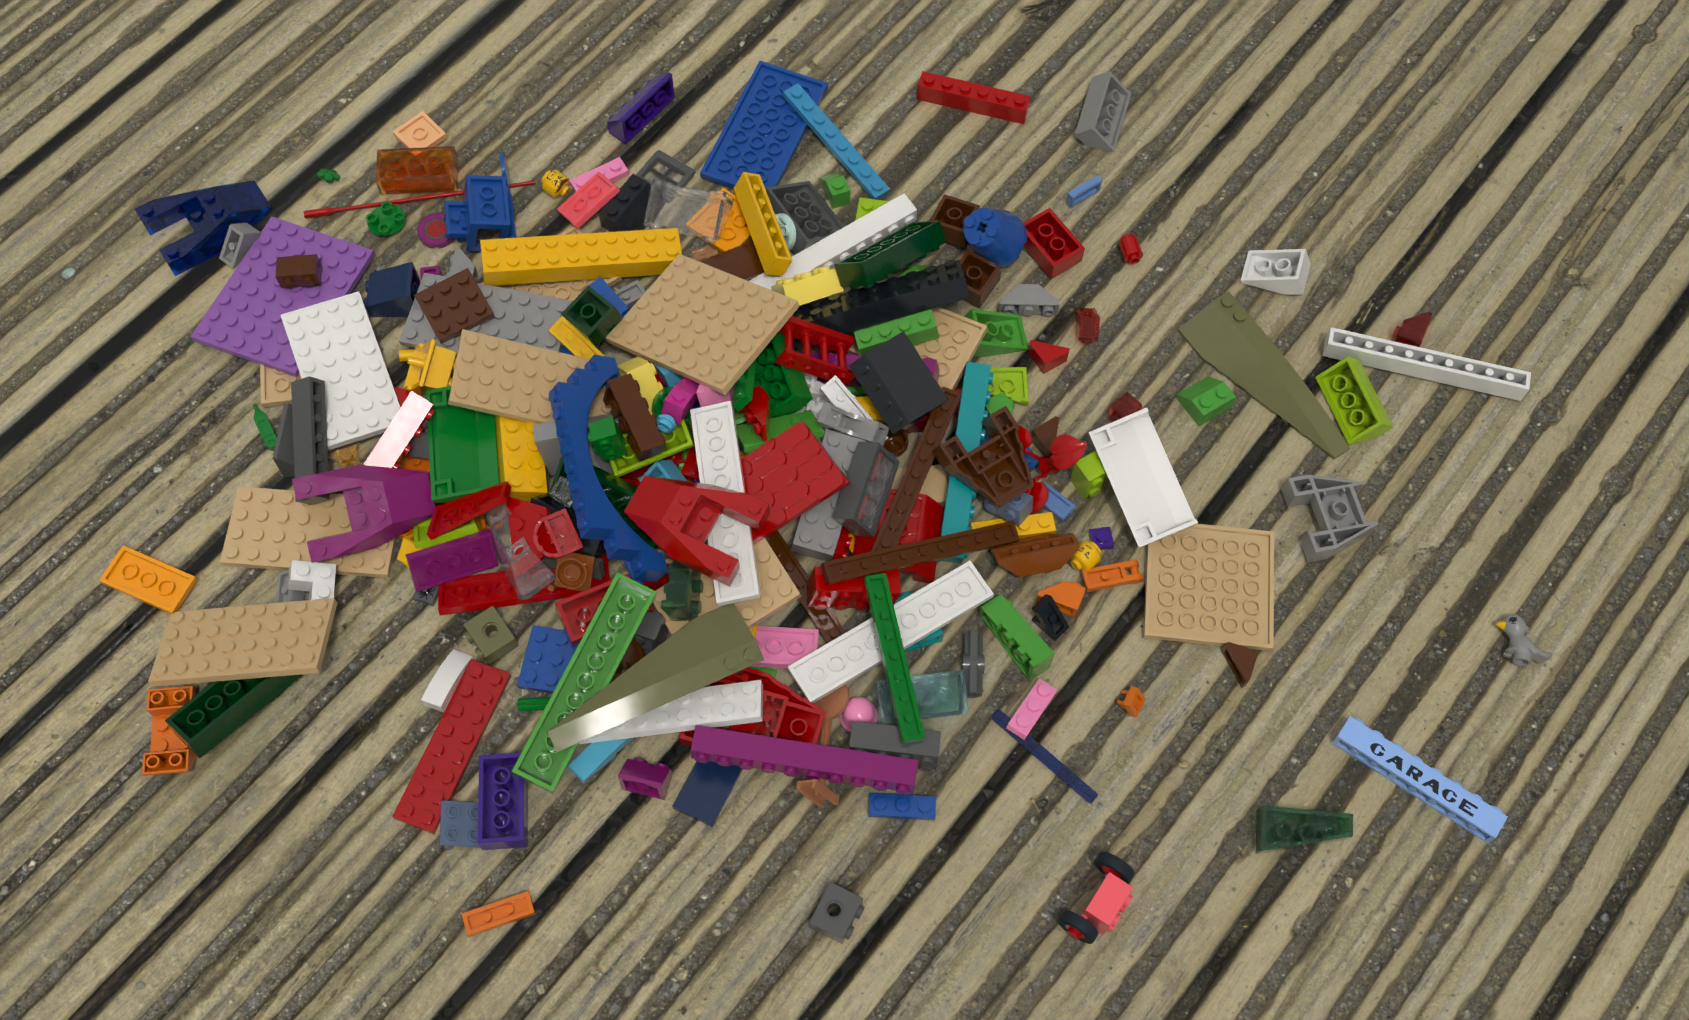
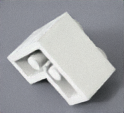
(312, 577)

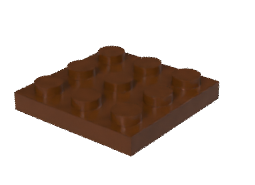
(454, 305)

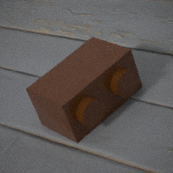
(298, 271)

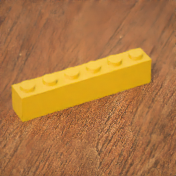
(762, 224)

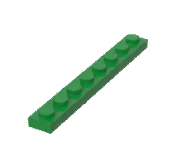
(894, 658)

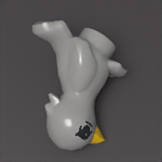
(1520, 646)

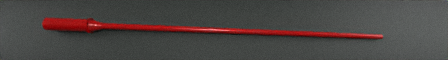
(328, 211)

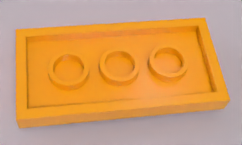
(148, 580)

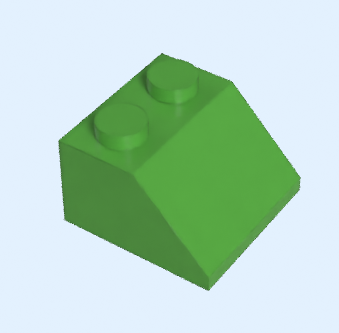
(1206, 399)

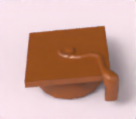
(574, 572)

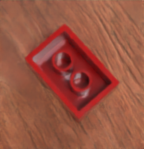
(1052, 243)

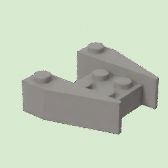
(1335, 510)

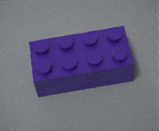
(501, 803)

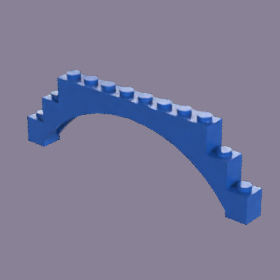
(593, 510)

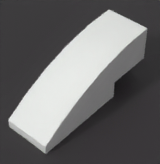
(446, 681)

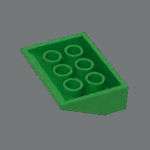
(784, 385)

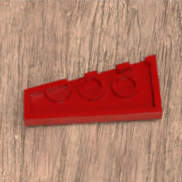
(461, 510)

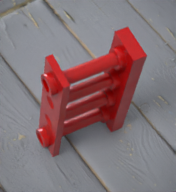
(820, 336)

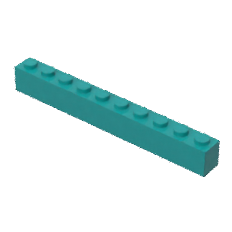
(970, 433)

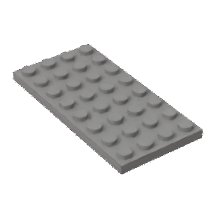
(518, 318)

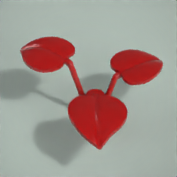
(1066, 453)

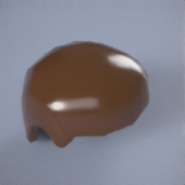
(896, 443)

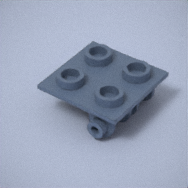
(459, 824)

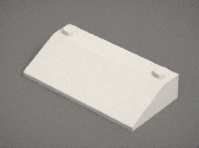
(1142, 478)

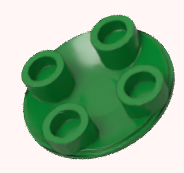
(386, 219)

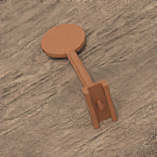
(833, 705)

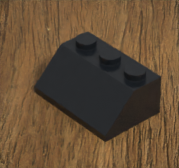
(628, 207)

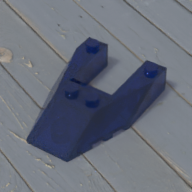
(209, 214)

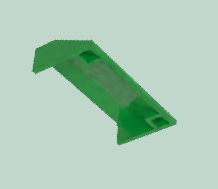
(460, 449)

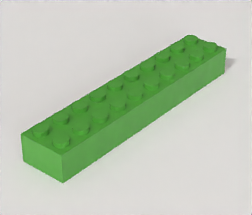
(586, 674)

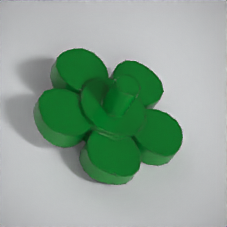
(328, 175)

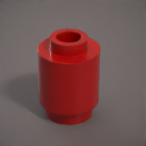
(1130, 249)

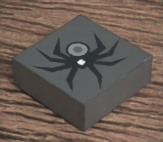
(427, 596)

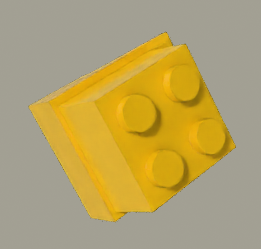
(437, 367)

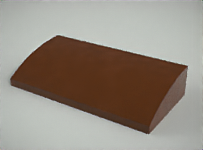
(739, 261)

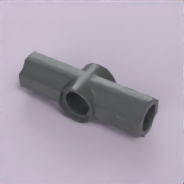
(973, 663)

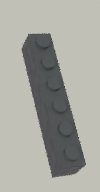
(309, 431)

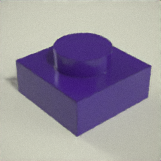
(1102, 537)

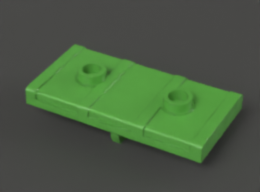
(750, 441)

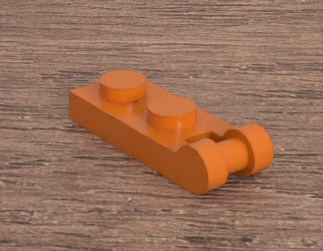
(1111, 575)

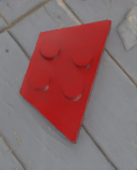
(523, 520)

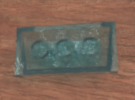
(935, 693)

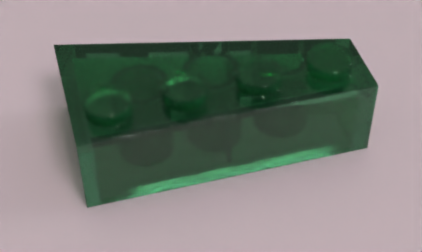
(682, 592)
(1293, 828)

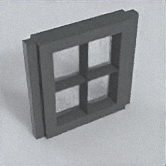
(666, 169)

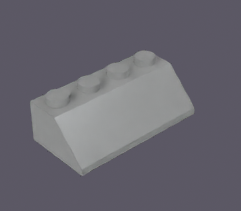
(1103, 112)

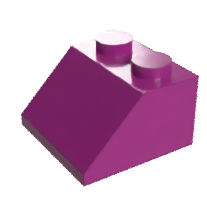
(645, 778)

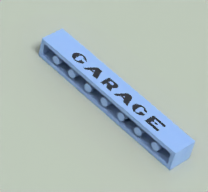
(1420, 780)

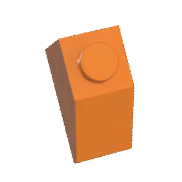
(1066, 596)

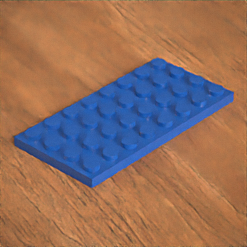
(761, 128)

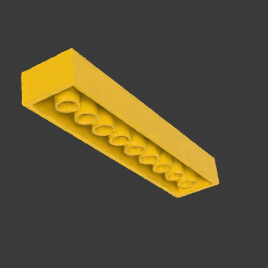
(578, 256)

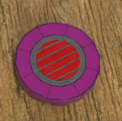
(432, 231)

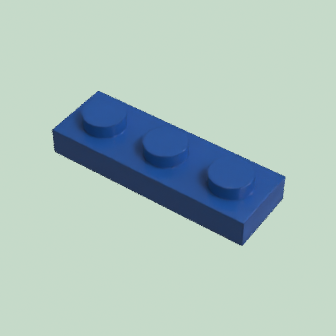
(902, 806)

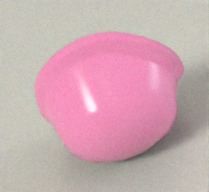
(858, 710)

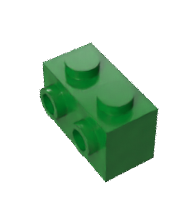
(607, 439)

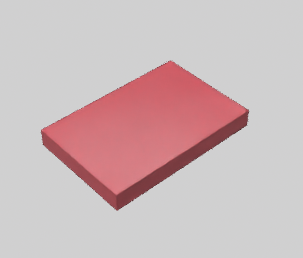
(588, 200)

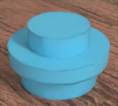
(665, 423)

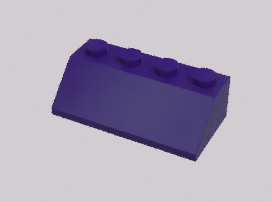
(642, 108)

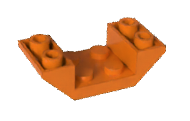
(167, 751)

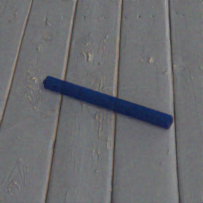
(1048, 760)

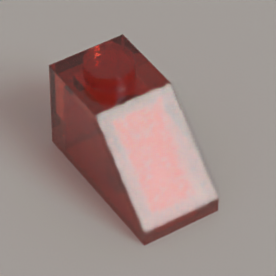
(1087, 324)
(1412, 329)

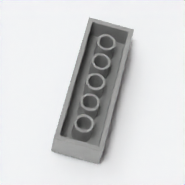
(817, 530)

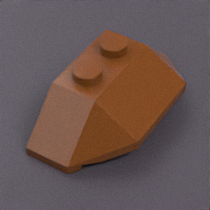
(1037, 553)

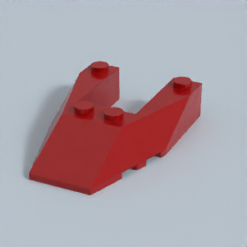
(682, 515)
(784, 711)

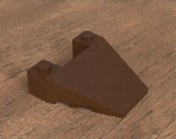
(994, 468)

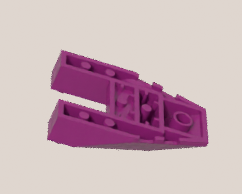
(378, 503)

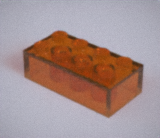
(417, 170)

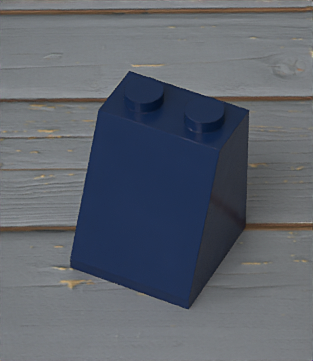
(391, 291)

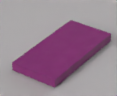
(452, 560)

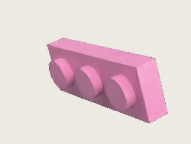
(612, 170)
(1031, 709)

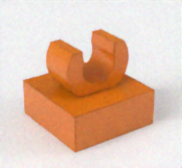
(1133, 701)

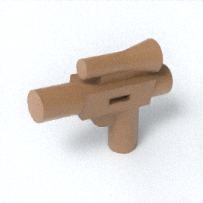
(703, 253)

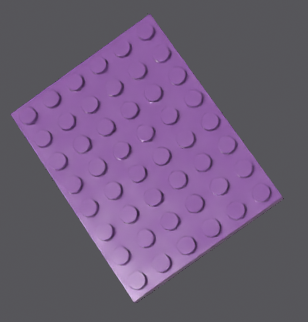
(249, 308)

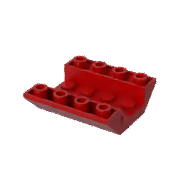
(923, 524)

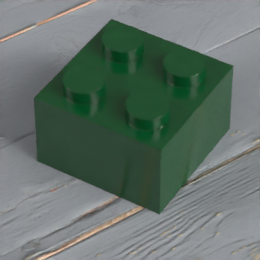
(592, 315)

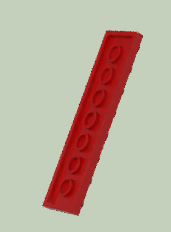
(495, 590)
(452, 746)

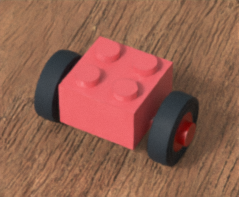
(1108, 901)

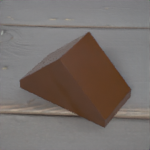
(1044, 436)
(1240, 661)

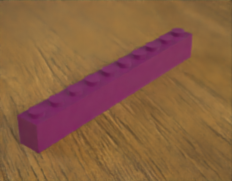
(804, 759)

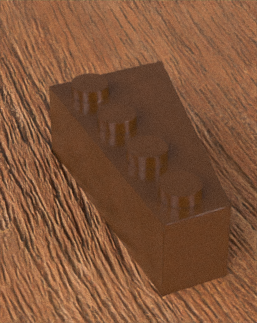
(634, 417)

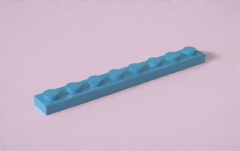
(836, 142)

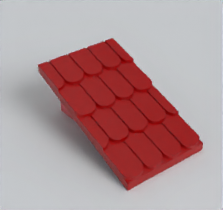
(791, 476)

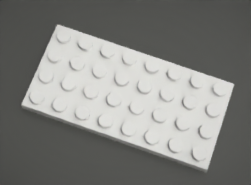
(339, 347)

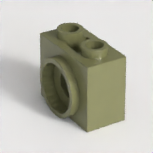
(489, 647)

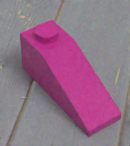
(681, 399)

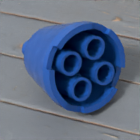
(995, 235)

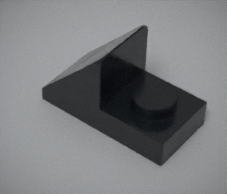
(1049, 617)

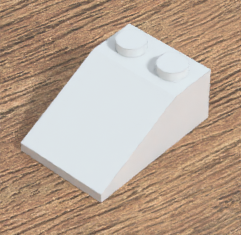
(1277, 270)

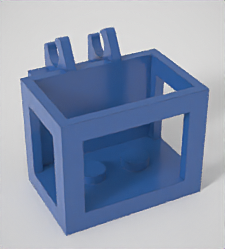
(482, 207)

